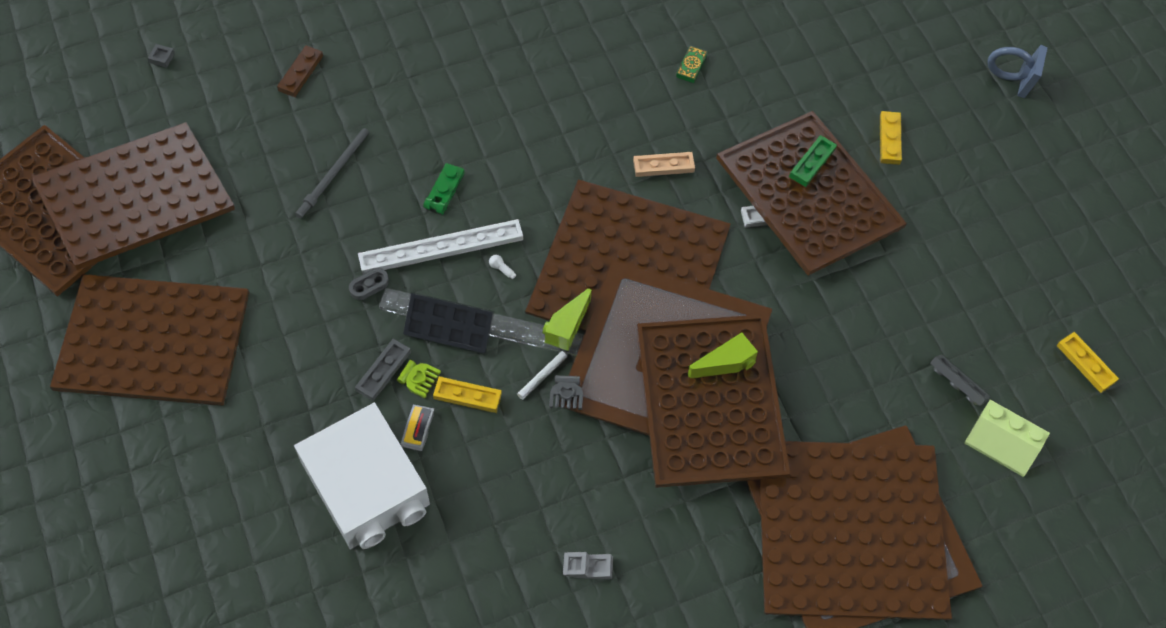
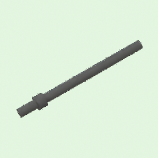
(311, 199)

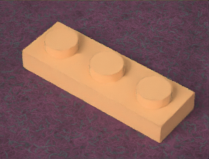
(664, 164)

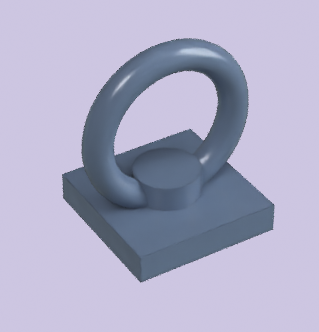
(1029, 72)

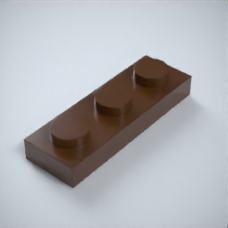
(300, 71)

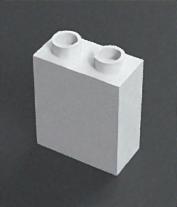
(363, 477)

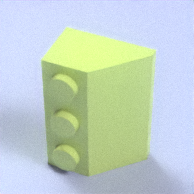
(1007, 438)

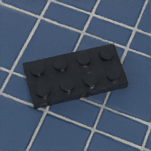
(448, 322)

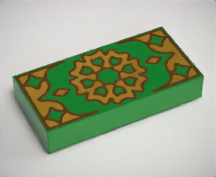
(691, 64)

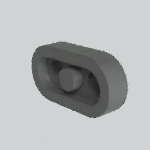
(368, 283)

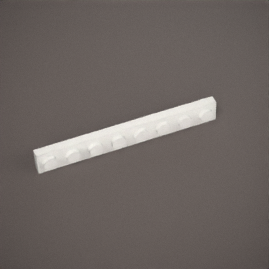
(441, 246)

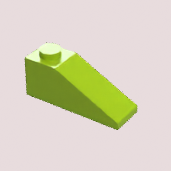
(566, 321)
(726, 359)

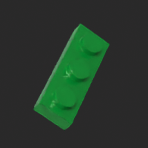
(813, 160)

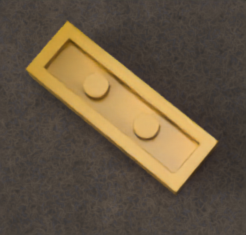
(890, 138)
(1087, 362)
(467, 394)

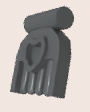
(566, 388)

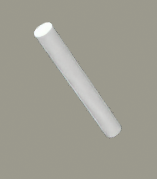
(526, 390)

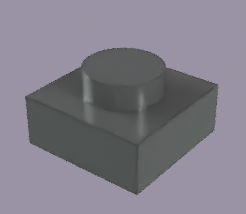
(161, 55)

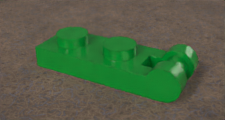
(444, 188)

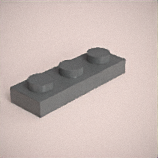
(383, 369)
(960, 380)

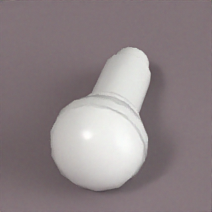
(497, 263)

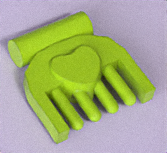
(415, 376)

